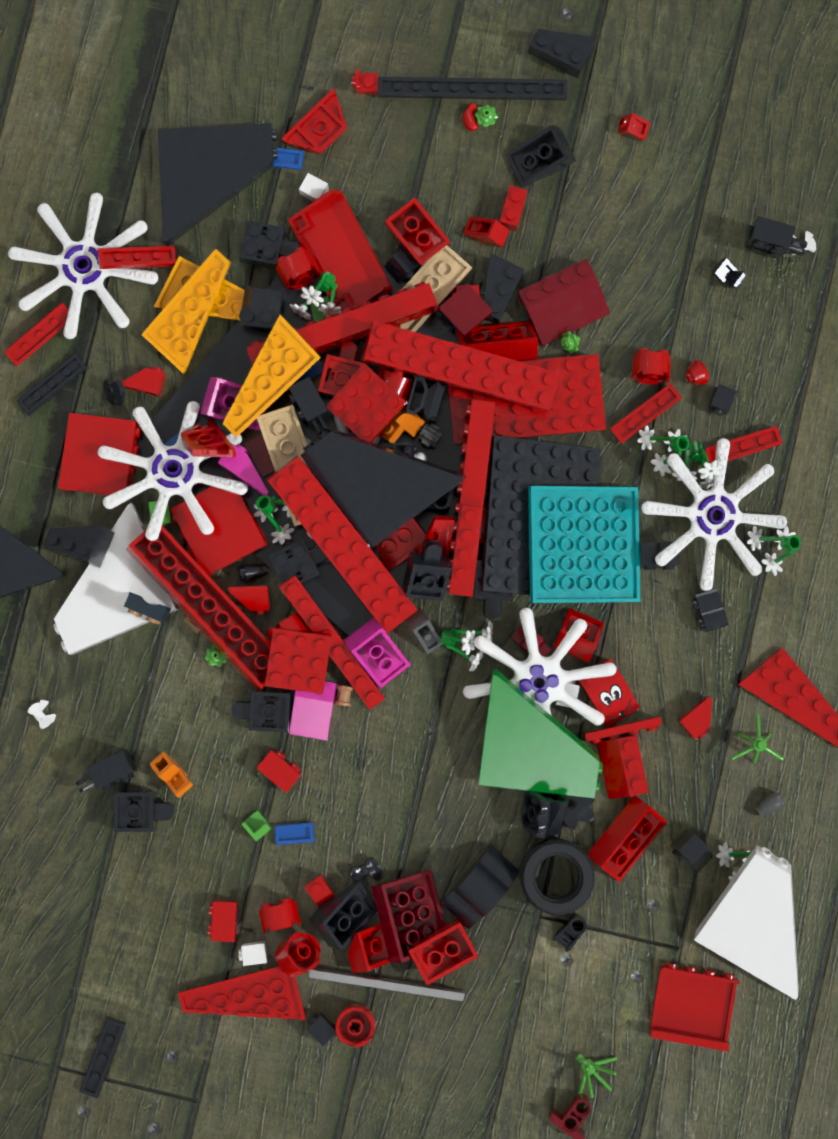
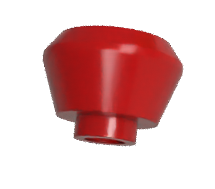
(697, 373)

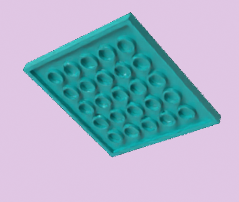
(584, 544)

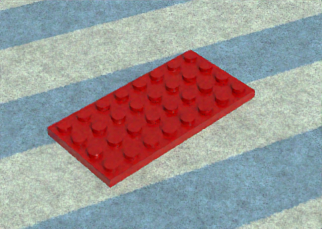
(574, 409)

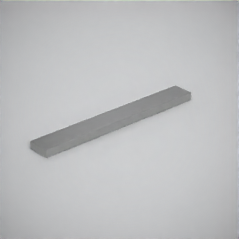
(388, 984)

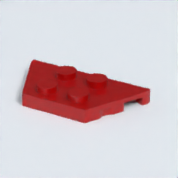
(319, 126)
(207, 441)

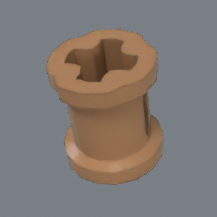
(343, 695)

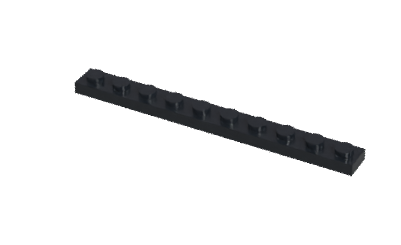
(472, 88)

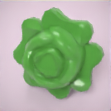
(486, 115)
(570, 342)
(214, 656)

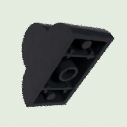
(480, 887)

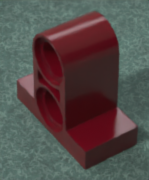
(519, 638)
(574, 1112)

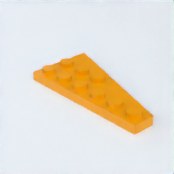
(228, 301)
(184, 317)
(277, 367)

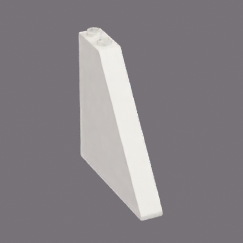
(97, 601)
(756, 921)

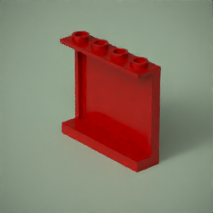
(83, 468)
(234, 532)
(693, 1007)

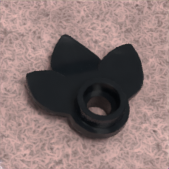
(578, 811)

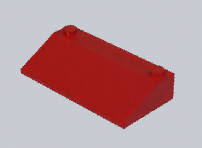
(340, 247)

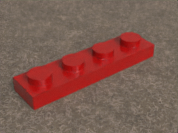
(136, 257)
(38, 335)
(645, 413)
(749, 444)
(465, 545)
(629, 728)

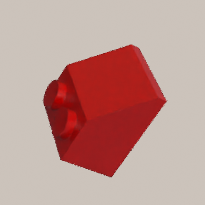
(588, 641)

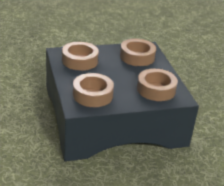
(138, 606)

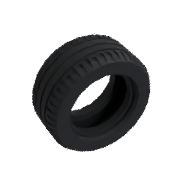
(573, 899)

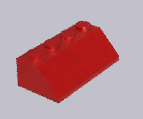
(507, 340)
(626, 838)

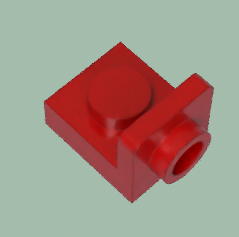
(365, 82)
(634, 126)

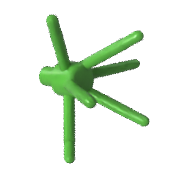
(758, 744)
(589, 1067)

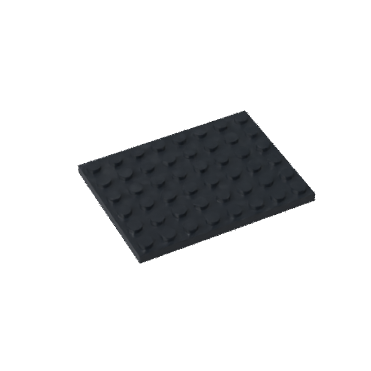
(512, 469)

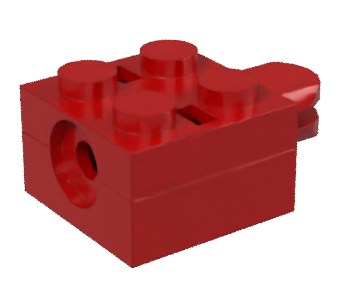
(339, 369)

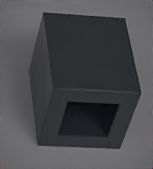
(402, 266)
(722, 400)
(321, 1028)

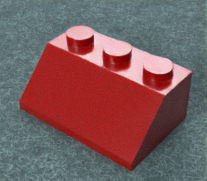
(622, 767)

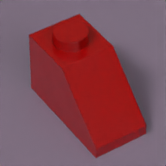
(487, 231)
(147, 381)
(697, 719)
(319, 890)

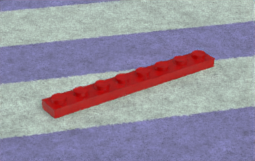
(338, 649)

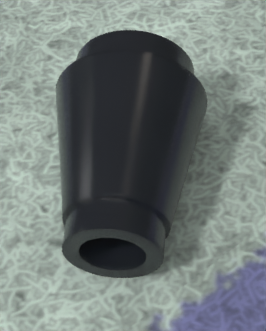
(252, 571)

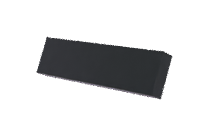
(52, 384)
(102, 1057)

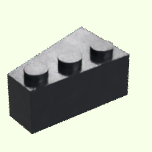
(562, 49)
(500, 285)
(80, 543)
(691, 850)

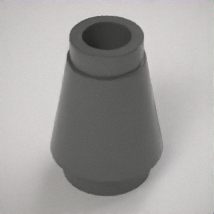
(770, 804)

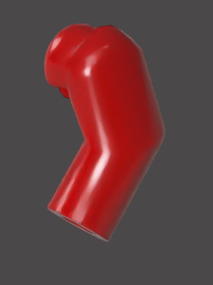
(468, 119)

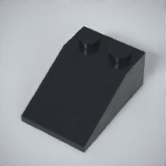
(541, 156)
(343, 915)

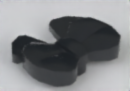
(115, 389)
(369, 867)

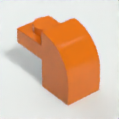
(402, 423)
(171, 773)

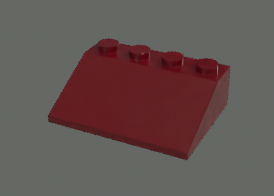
(564, 302)
(407, 912)

